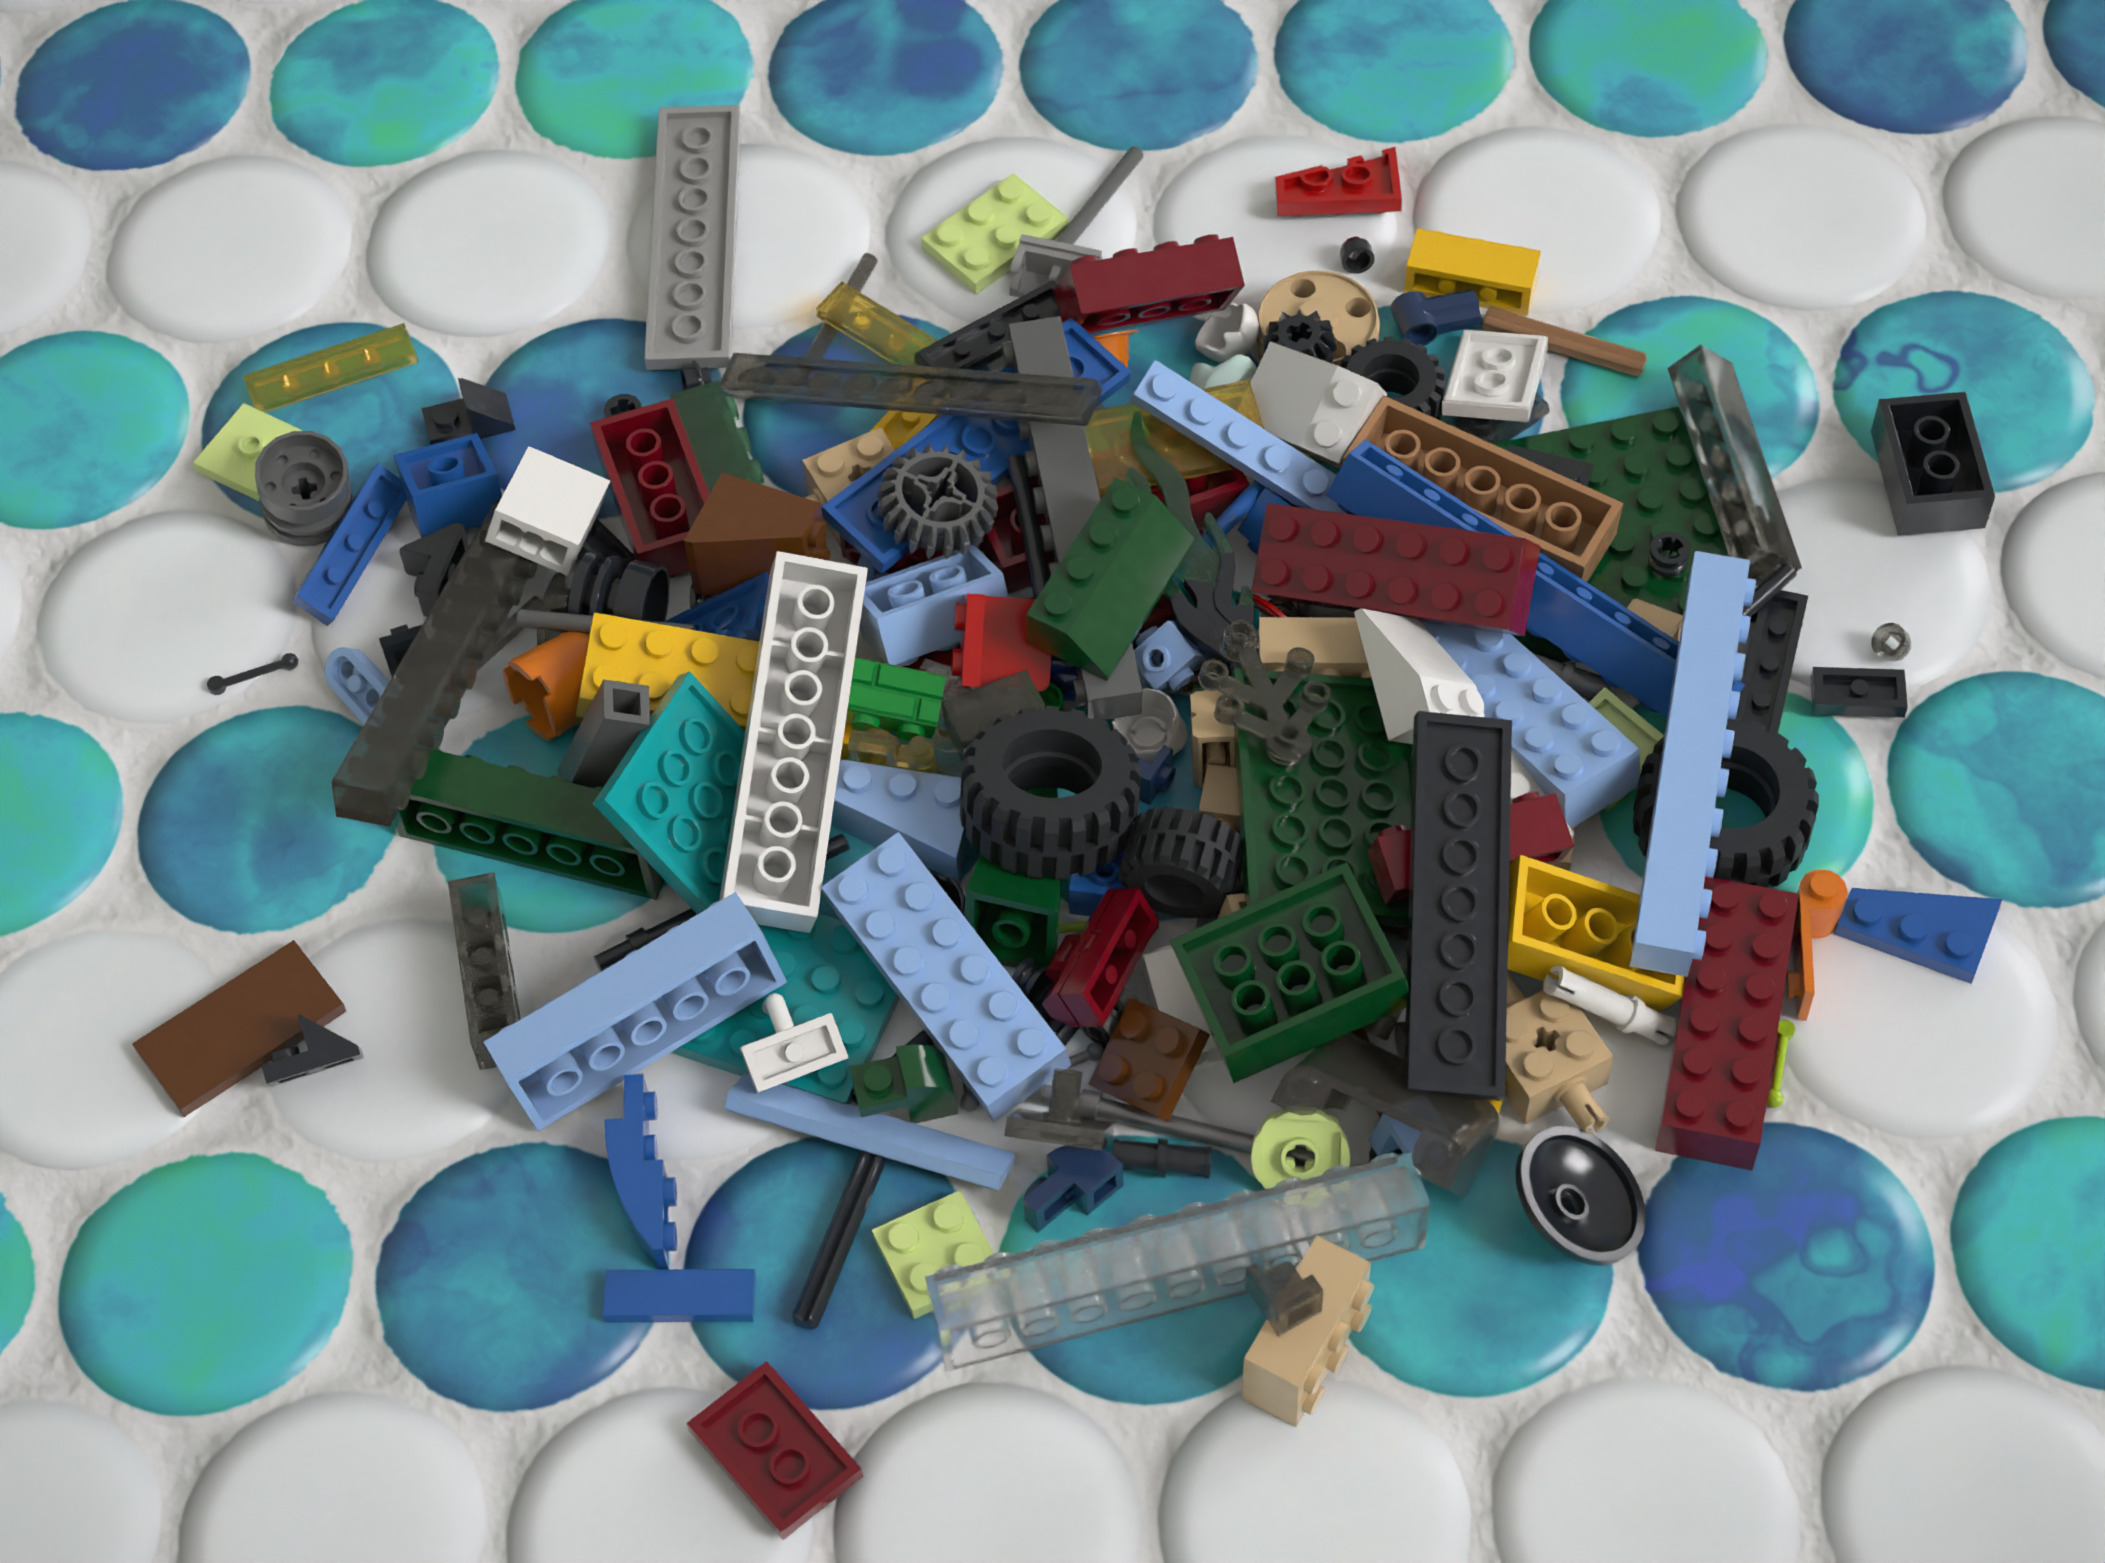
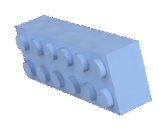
(1553, 728)
(946, 976)
(636, 1011)

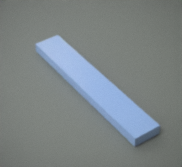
(874, 1133)

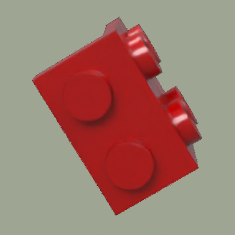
(996, 642)

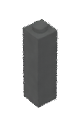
(606, 733)

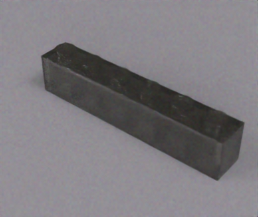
(1732, 463)

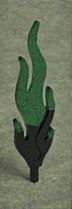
(1203, 573)

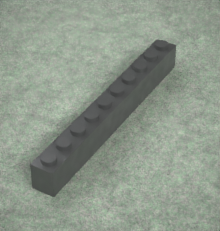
(1067, 498)

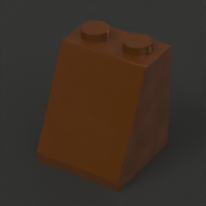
(745, 528)

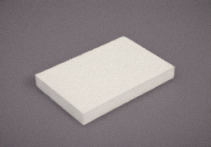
(1495, 375)

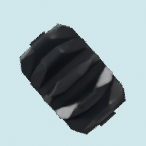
(1303, 335)

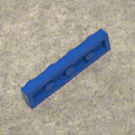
(351, 545)

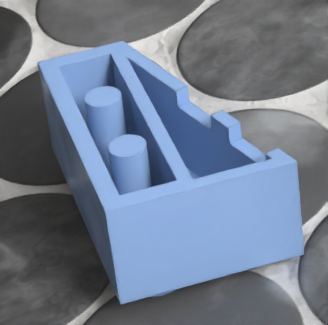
(921, 806)

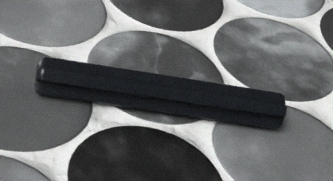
(838, 1240)

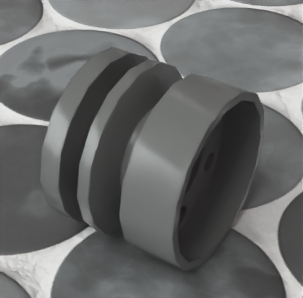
(297, 469)

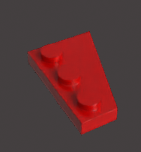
(1353, 188)

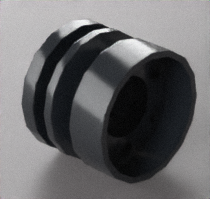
(610, 589)

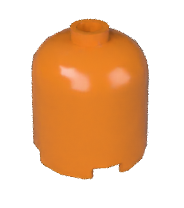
(549, 683)

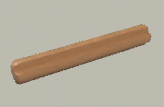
(1568, 342)

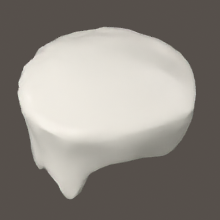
(1155, 727)

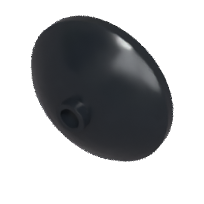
(1580, 1195)

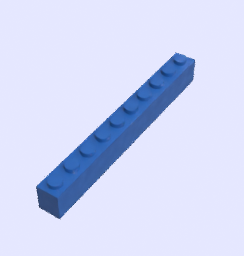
(1562, 606)

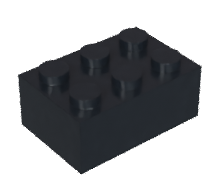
(1932, 463)

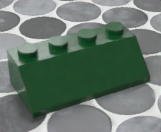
(1109, 580)

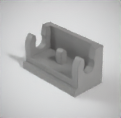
(1042, 261)

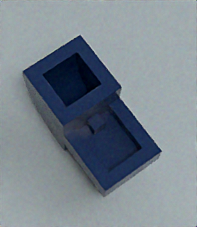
(1073, 1177)

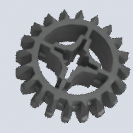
(952, 519)

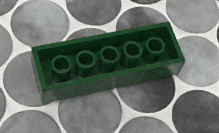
(522, 822)

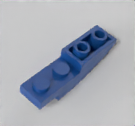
(639, 1175)

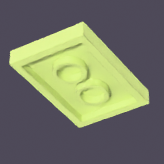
(985, 234)

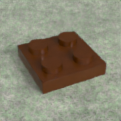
(1149, 1059)

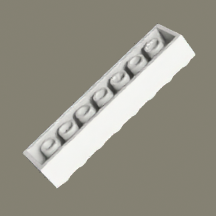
(794, 740)

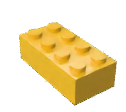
(1580, 926)

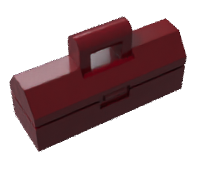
(1097, 963)

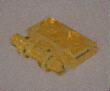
(883, 749)

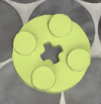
(1284, 1131)

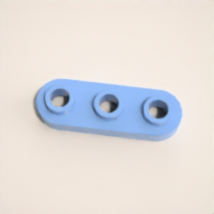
(356, 690)

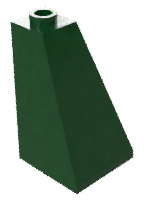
(1015, 912)

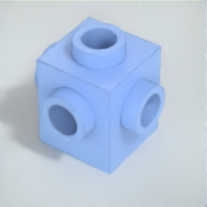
(1166, 658)

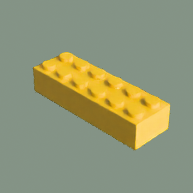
(659, 653)

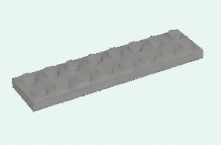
(693, 237)

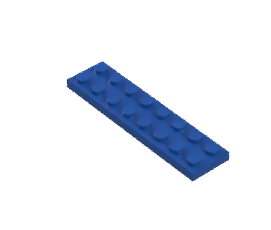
(855, 508)

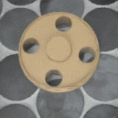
(1334, 297)

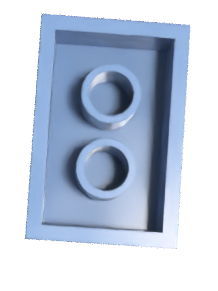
(915, 607)

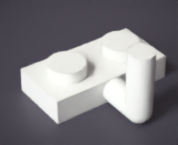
(793, 1048)

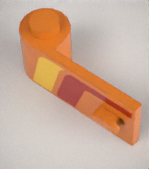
(1817, 916)

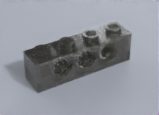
(484, 960)

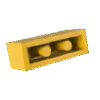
(1450, 263)

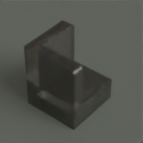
(1284, 1295)

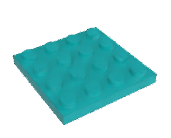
(679, 791)
(823, 976)

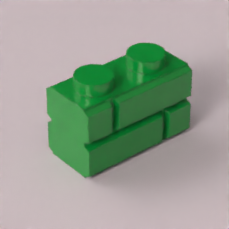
(894, 699)

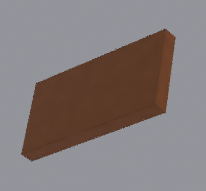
(237, 1028)

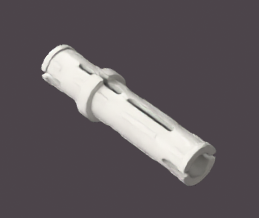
(1625, 1012)

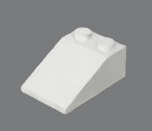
(1312, 402)
(1412, 673)

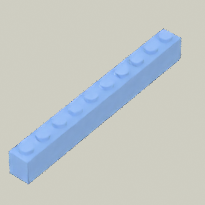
(1691, 766)

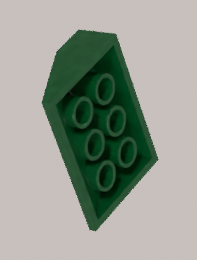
(1291, 972)

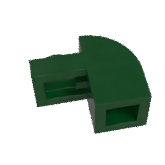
(912, 1079)

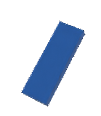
(679, 1295)

